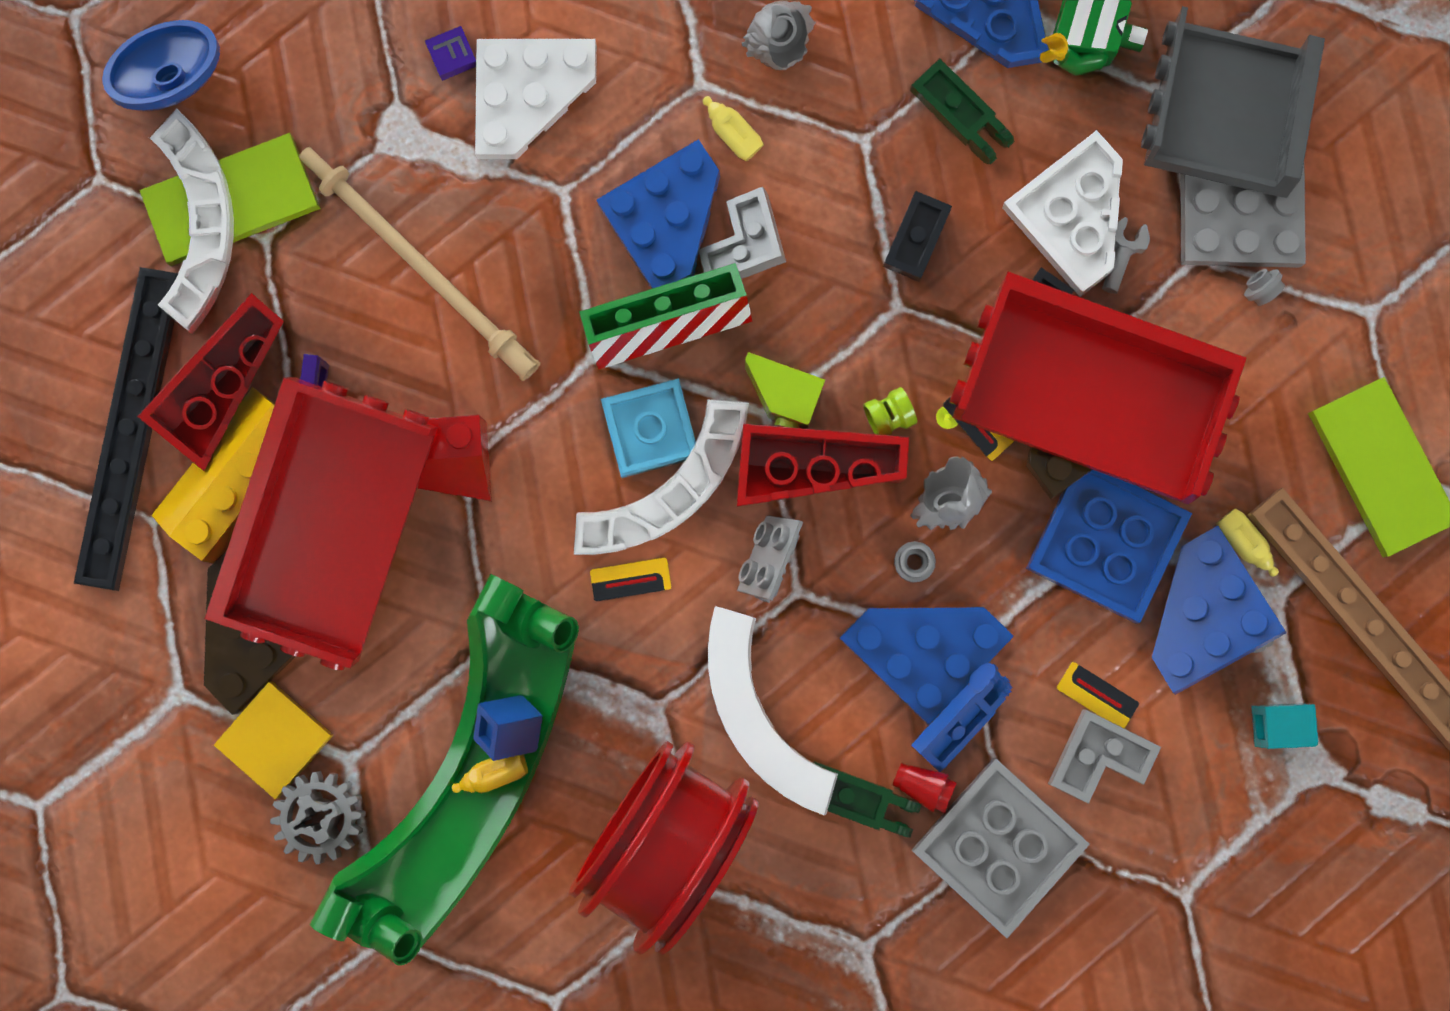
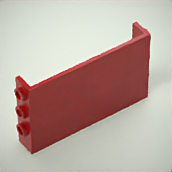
(1099, 388)
(321, 522)

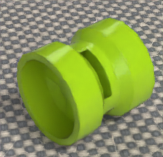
(890, 412)

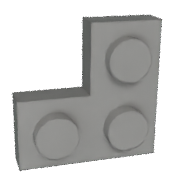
(755, 241)
(1098, 745)

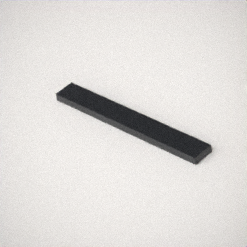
(126, 435)

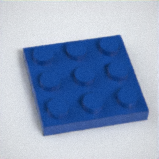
(1109, 543)

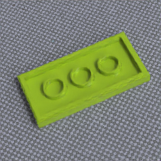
(265, 190)
(1383, 467)

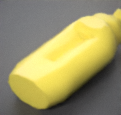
(733, 129)
(1247, 541)

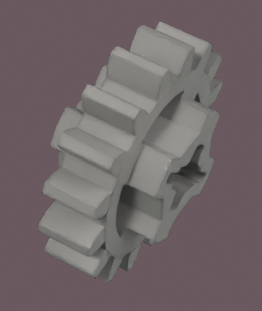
(309, 804)

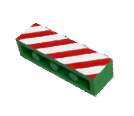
(666, 316)

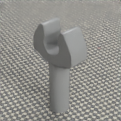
(1123, 251)

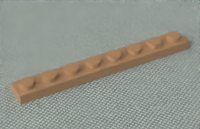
(1357, 609)

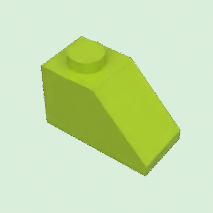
(784, 392)

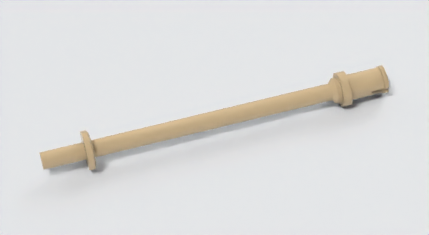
(500, 342)

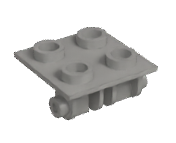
(764, 569)

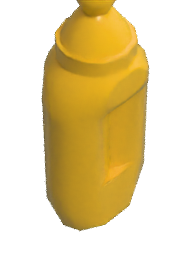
(492, 774)

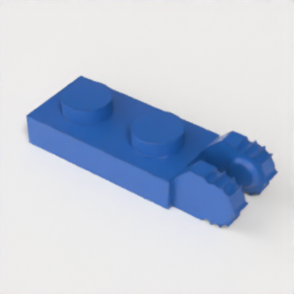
(963, 716)

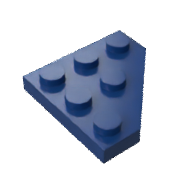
(1000, 28)
(665, 214)
(1210, 614)
(926, 651)

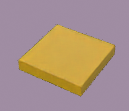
(273, 739)

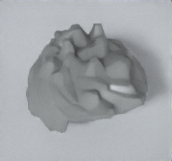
(779, 34)
(951, 495)

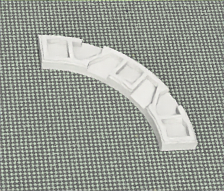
(209, 221)
(675, 499)
(747, 722)

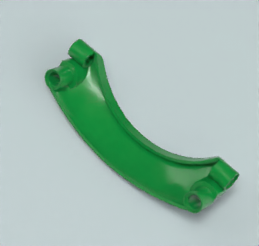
(428, 862)

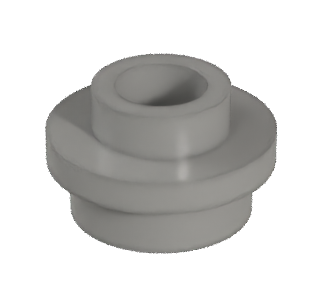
(1264, 286)
(927, 558)

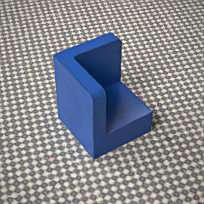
(507, 727)

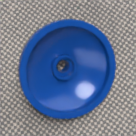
(161, 65)

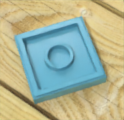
(649, 427)

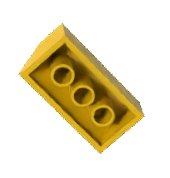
(206, 503)

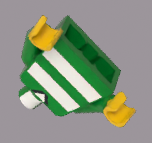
(1091, 35)

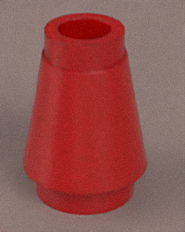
(925, 786)

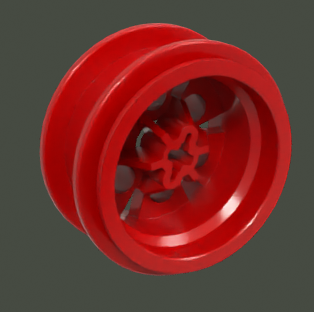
(665, 849)

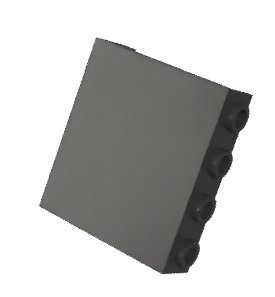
(1232, 107)

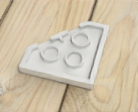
(526, 89)
(1074, 212)

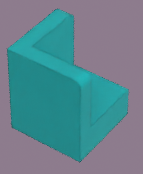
(1285, 726)

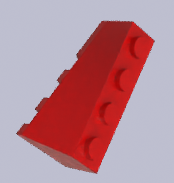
(208, 389)
(458, 458)
(805, 462)

